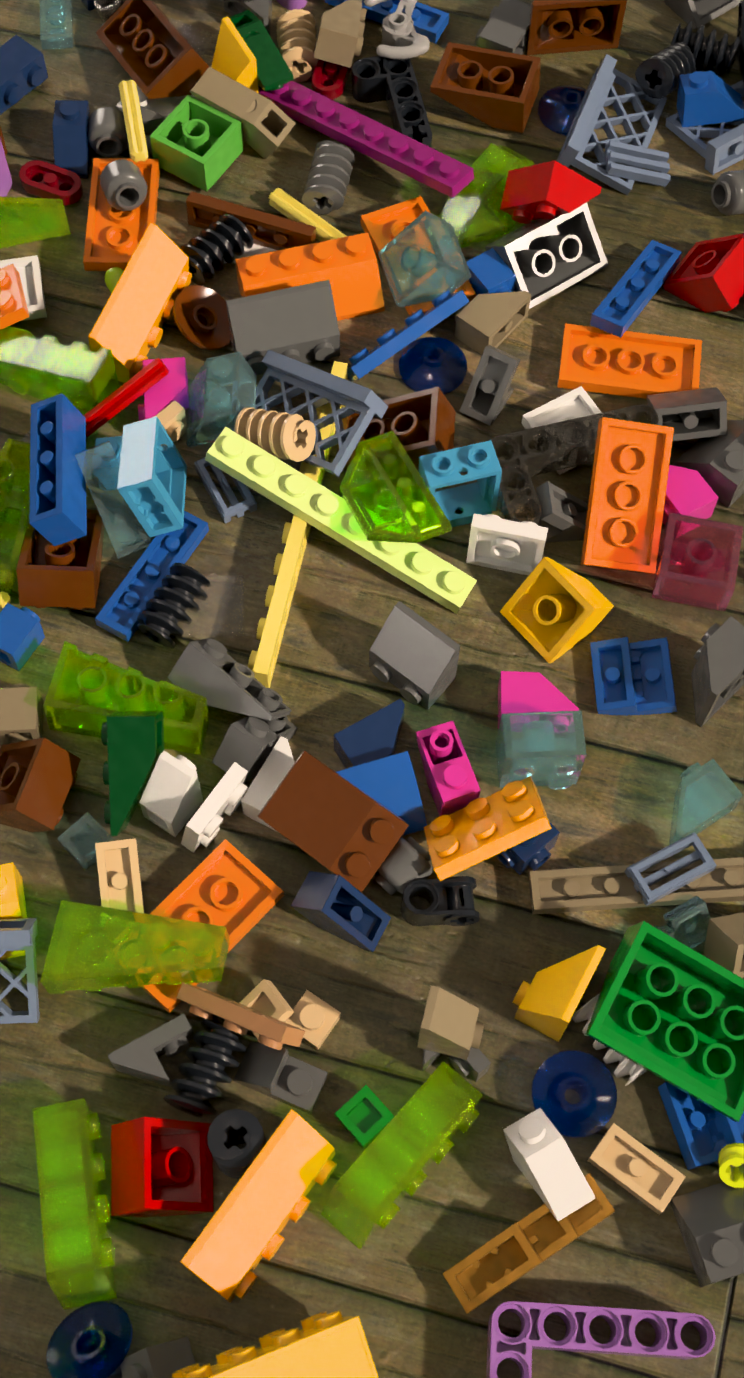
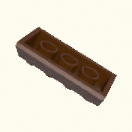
(152, 50)

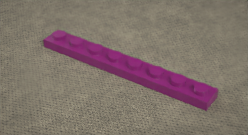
(372, 138)

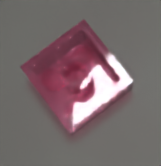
(697, 562)

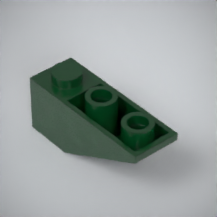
(271, 66)
(133, 747)

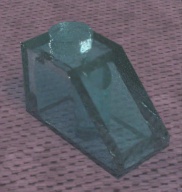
(702, 799)

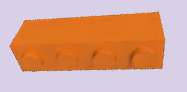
(344, 261)

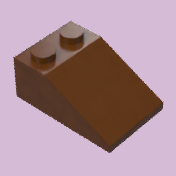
(574, 25)
(489, 84)
(420, 421)
(61, 573)
(333, 820)

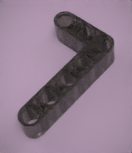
(554, 456)

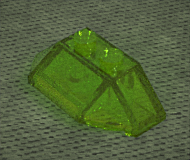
(476, 208)
(390, 494)

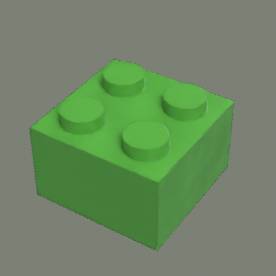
(197, 142)

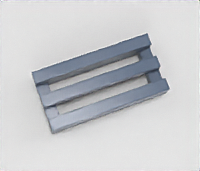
(637, 158)
(236, 508)
(642, 884)

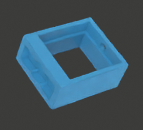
(444, 470)
(152, 477)

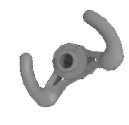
(399, 34)

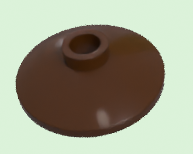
(202, 317)

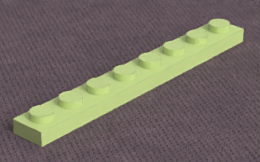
(333, 517)

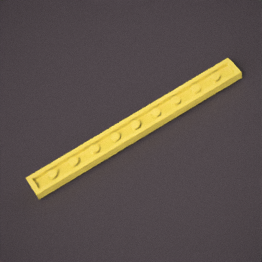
(288, 566)

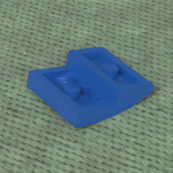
(633, 677)
(393, 785)
(698, 1128)

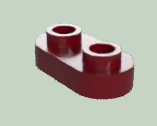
(330, 79)
(54, 182)

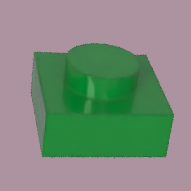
(364, 1116)

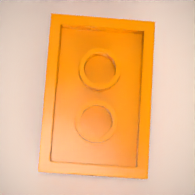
(486, 828)

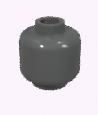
(107, 132)
(123, 185)
(728, 193)
(404, 864)

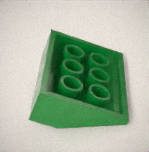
(675, 1017)

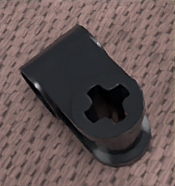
(449, 902)

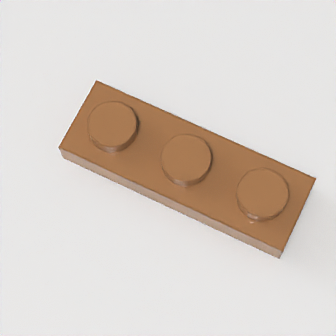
(240, 1017)

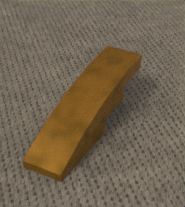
(522, 1249)

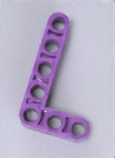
(578, 1337)

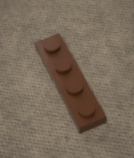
(264, 227)

